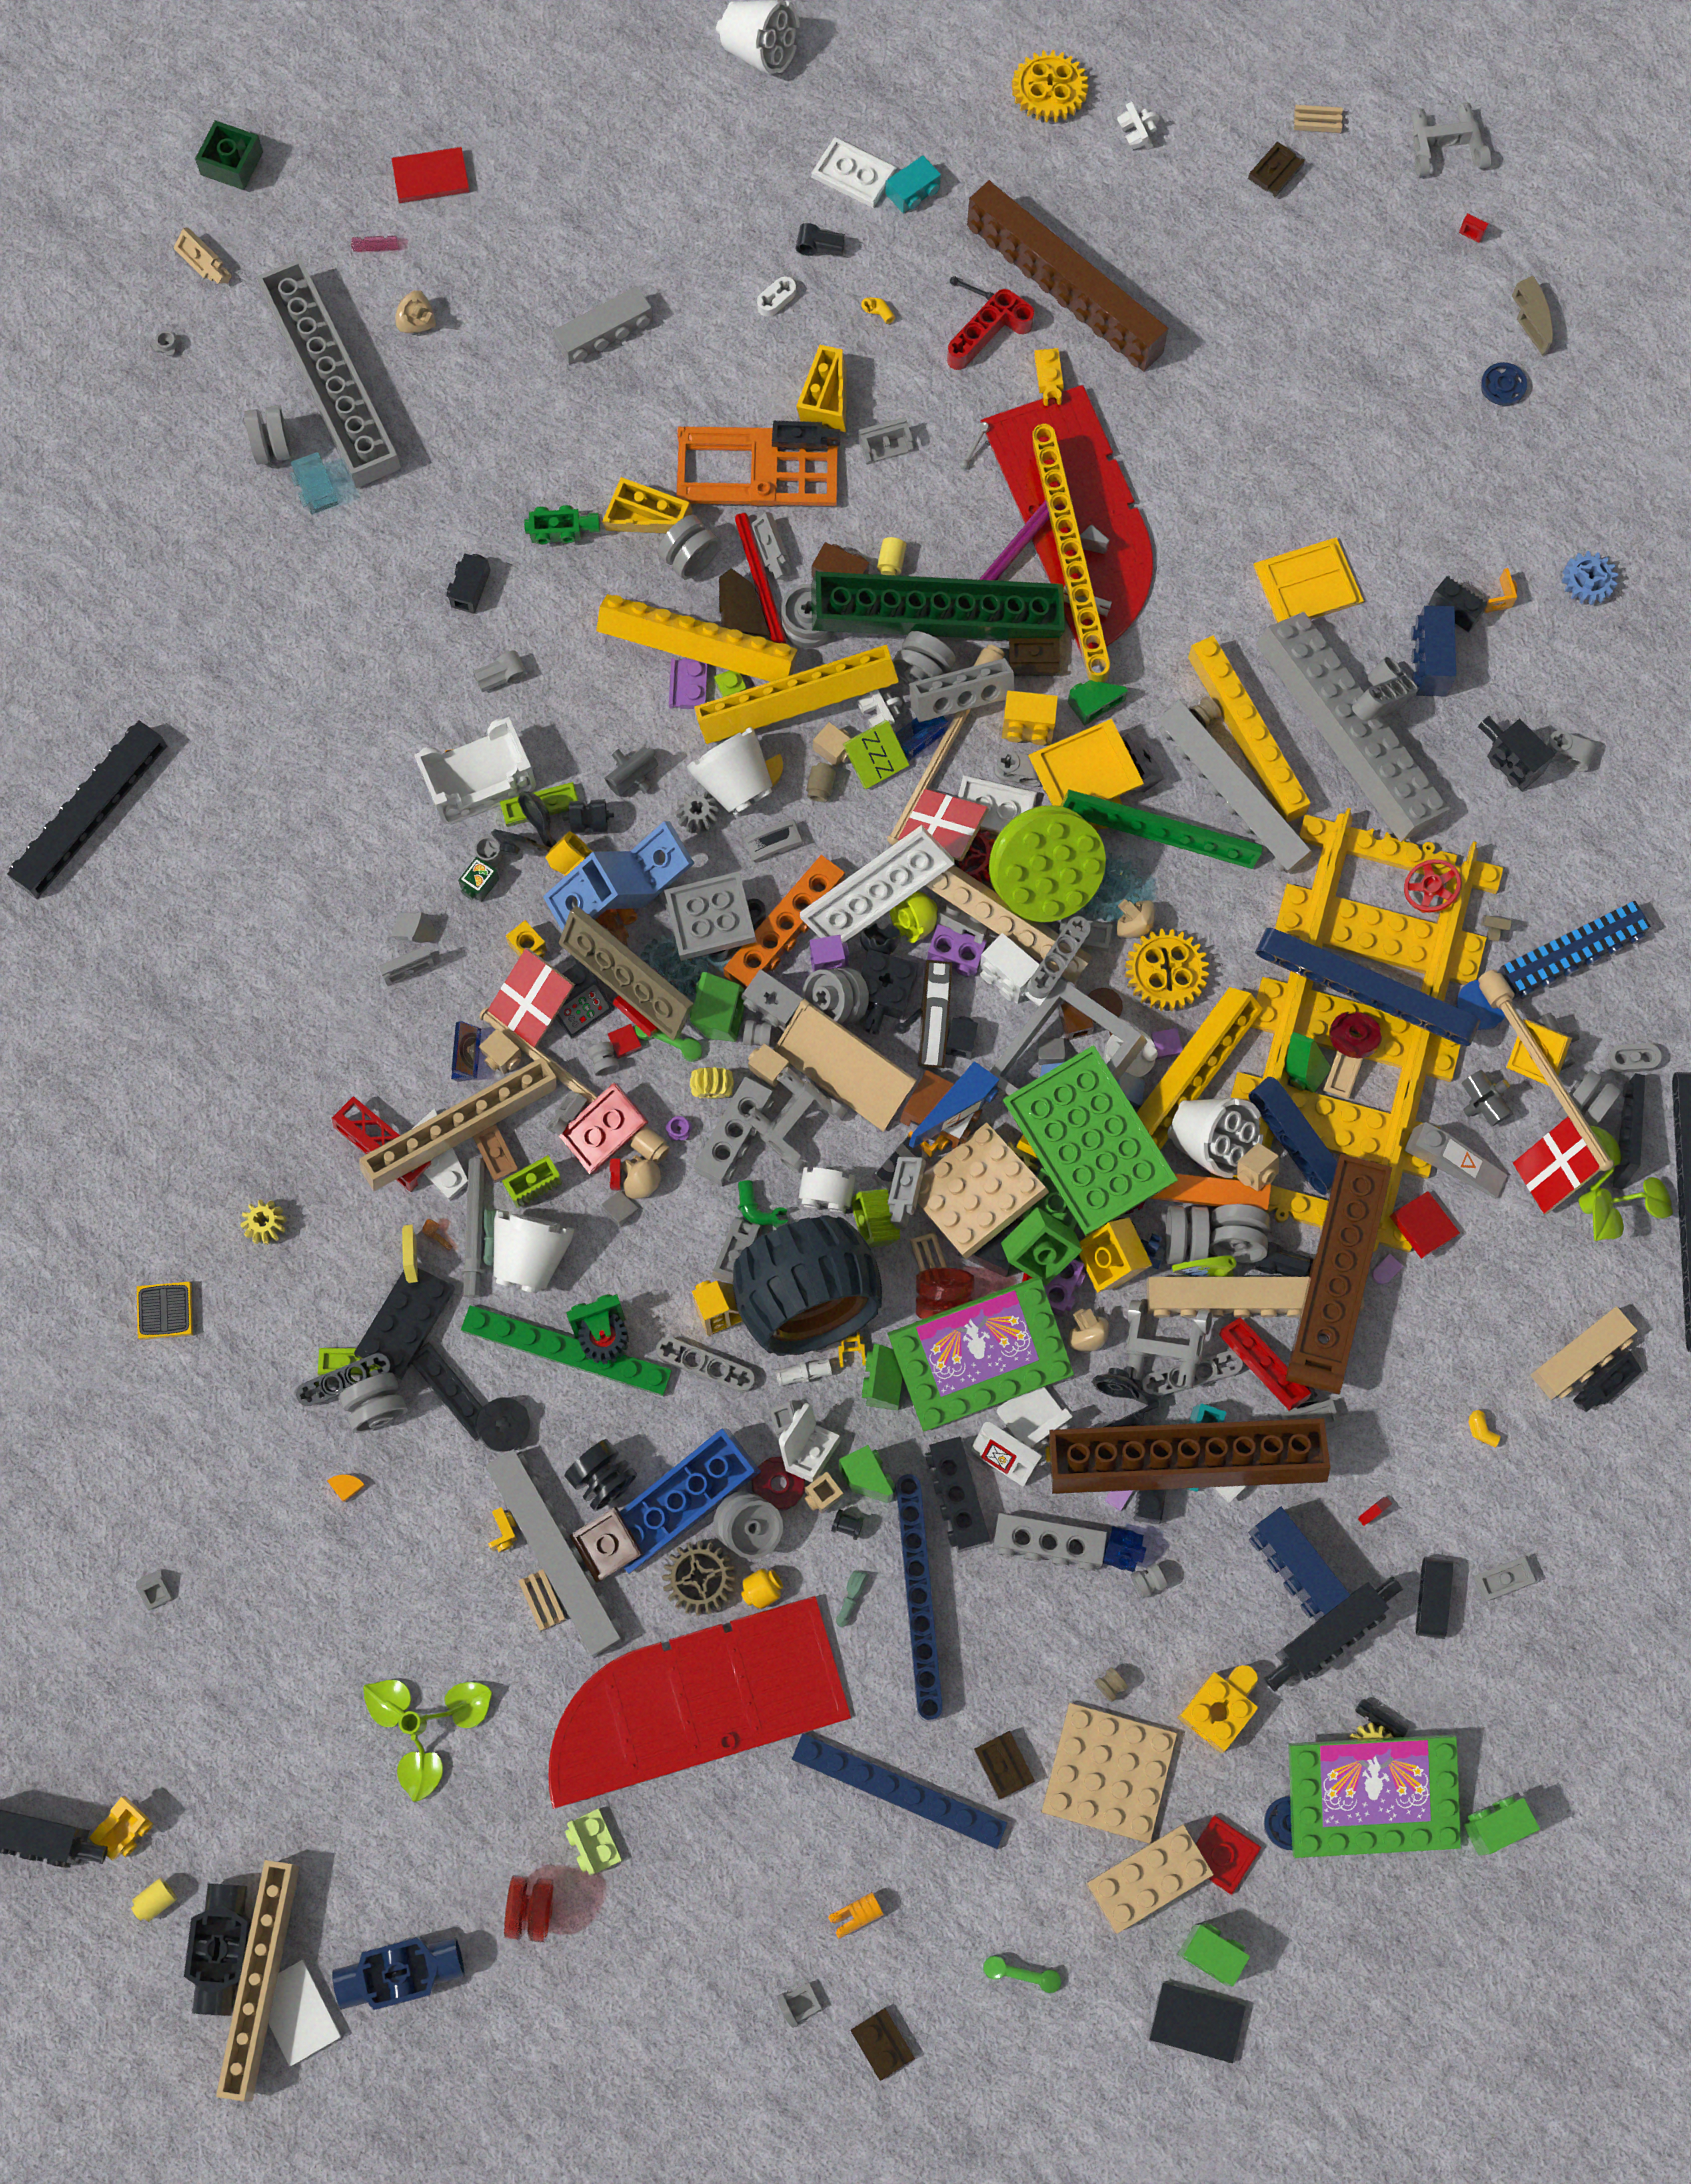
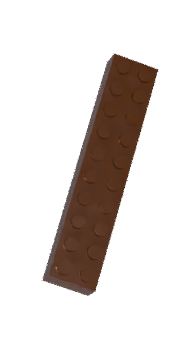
(1066, 276)
(1189, 1456)

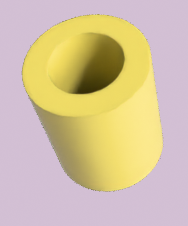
(891, 556)
(153, 1900)

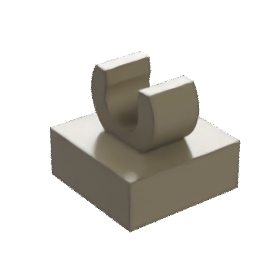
(1495, 925)

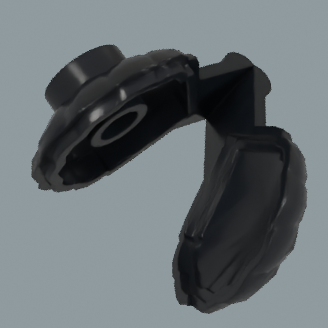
(538, 816)
(1117, 1384)

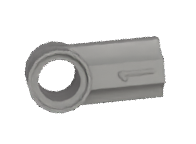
(506, 669)

